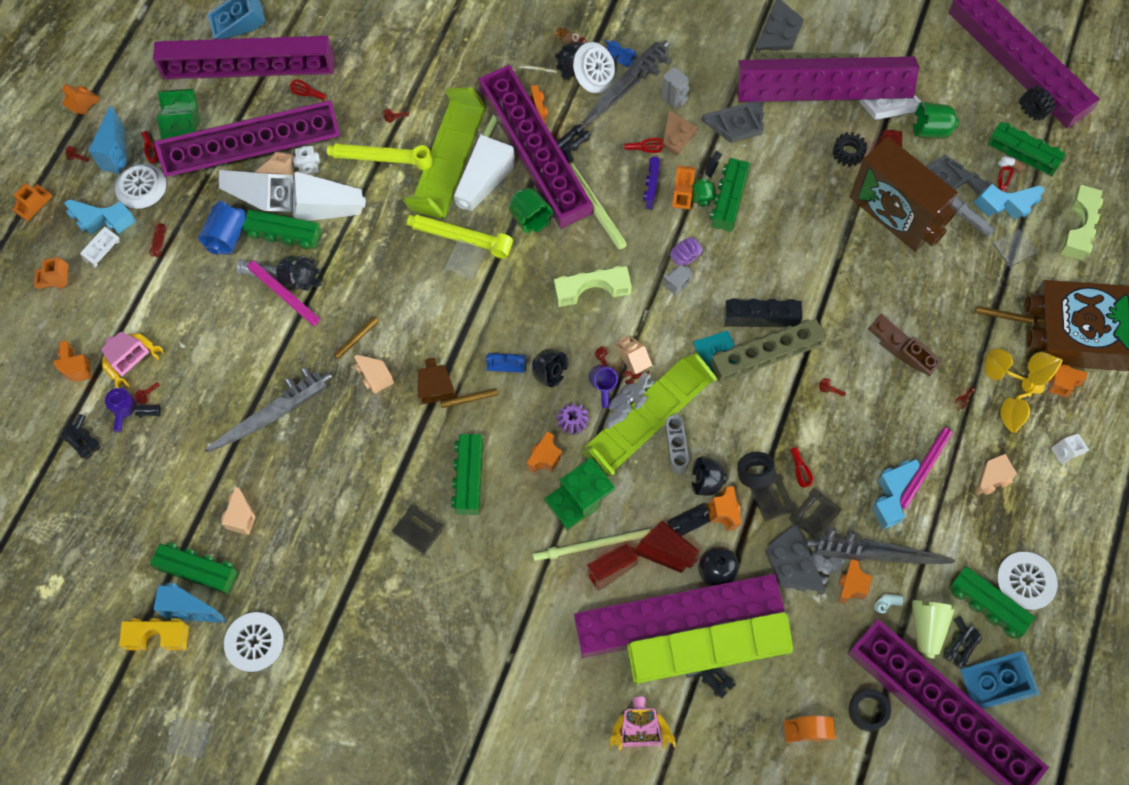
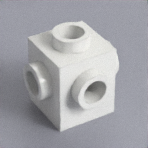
(306, 160)

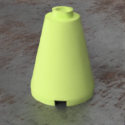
(931, 626)

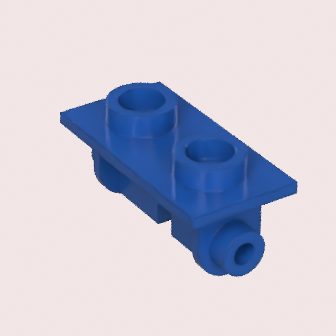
(625, 55)
(505, 362)

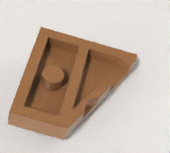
(678, 133)

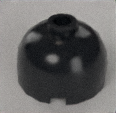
(549, 366)
(708, 476)
(715, 573)

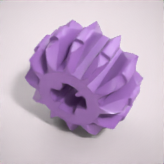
(686, 251)
(575, 425)

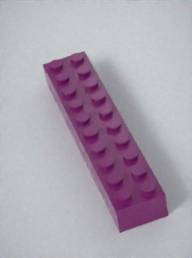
(244, 57)
(1025, 57)
(827, 79)
(247, 138)
(535, 146)
(615, 626)
(946, 708)

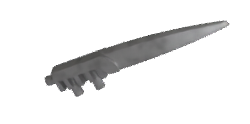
(639, 68)
(279, 407)
(867, 549)

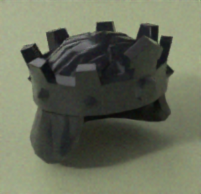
(566, 57)
(297, 273)

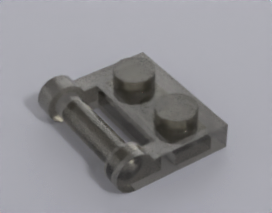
(768, 502)
(821, 517)
(414, 534)

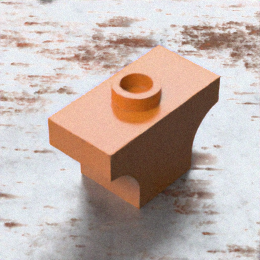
(78, 98)
(30, 200)
(1065, 379)
(544, 455)
(725, 509)
(853, 583)

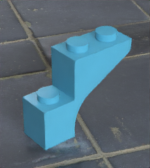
(1015, 204)
(93, 218)
(893, 483)

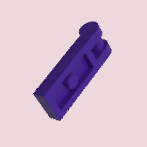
(651, 182)

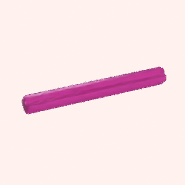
(283, 293)
(925, 467)

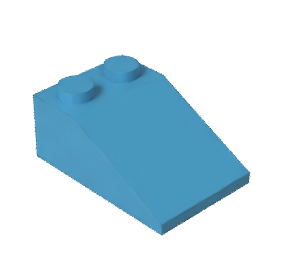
(235, 18)
(109, 144)
(176, 603)
(1000, 681)

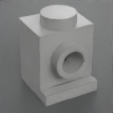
(677, 279)

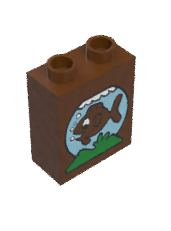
(904, 195)
(1080, 323)

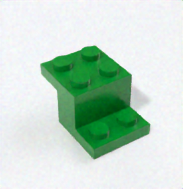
(178, 112)
(579, 493)

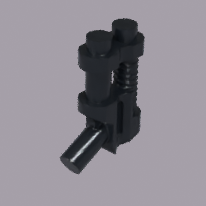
(567, 144)
(75, 434)
(968, 638)
(719, 690)

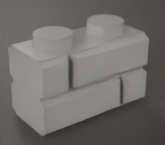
(675, 88)

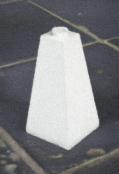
(485, 170)
(262, 190)
(324, 199)

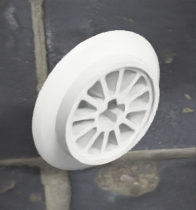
(591, 52)
(125, 187)
(1047, 574)
(242, 624)

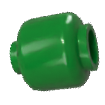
(702, 192)

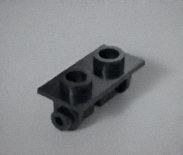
(690, 520)

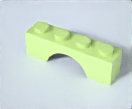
(1086, 205)
(613, 280)

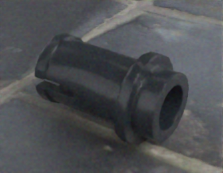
(147, 410)

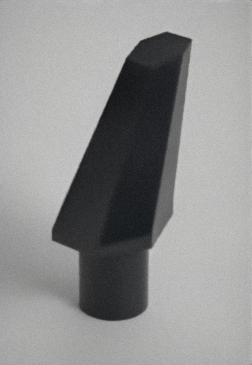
(712, 163)

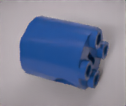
(222, 229)

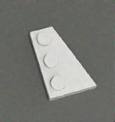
(889, 107)

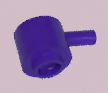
(605, 380)
(121, 406)

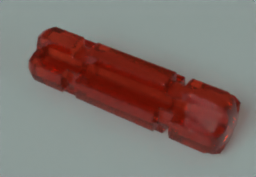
(158, 239)

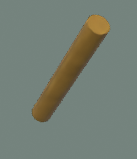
(1003, 314)
(356, 337)
(468, 398)

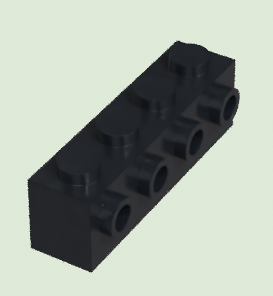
(762, 313)

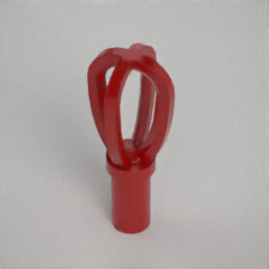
(311, 91)
(147, 144)
(642, 145)
(1000, 178)
(799, 462)

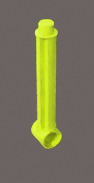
(383, 154)
(498, 245)

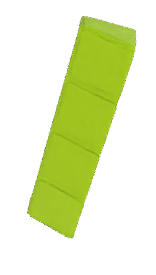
(448, 153)
(664, 399)
(709, 648)

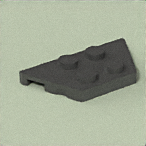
(780, 28)
(737, 121)
(793, 562)

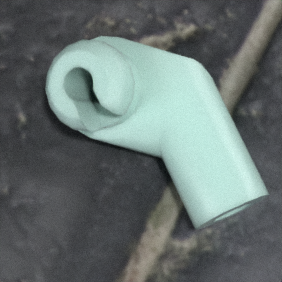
(886, 601)

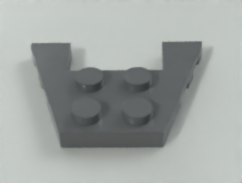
(955, 174)

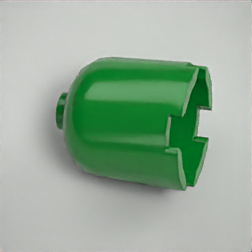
(935, 120)
(530, 210)

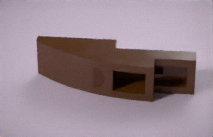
(904, 348)

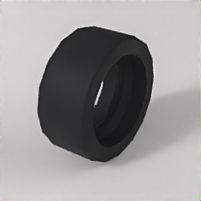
(756, 480)
(879, 697)

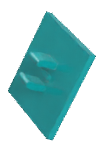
(712, 344)

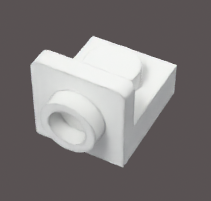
(1069, 448)

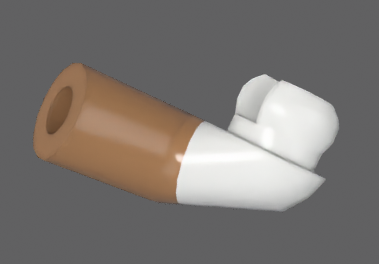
(1012, 162)

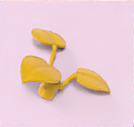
(1041, 368)

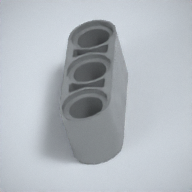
(676, 435)

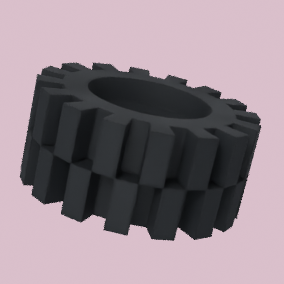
(1037, 103)
(853, 141)

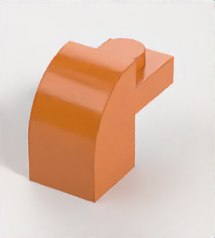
(683, 189)
(53, 273)
(70, 366)
(809, 729)

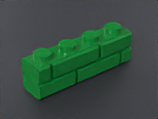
(1026, 148)
(730, 194)
(281, 229)
(468, 474)
(193, 567)
(992, 603)

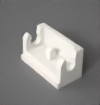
(99, 246)

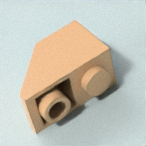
(278, 164)
(633, 354)
(375, 373)
(995, 473)
(239, 514)

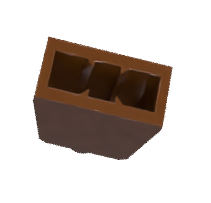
(434, 383)

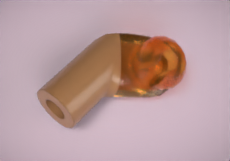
(566, 36)

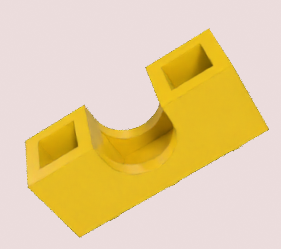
(136, 633)

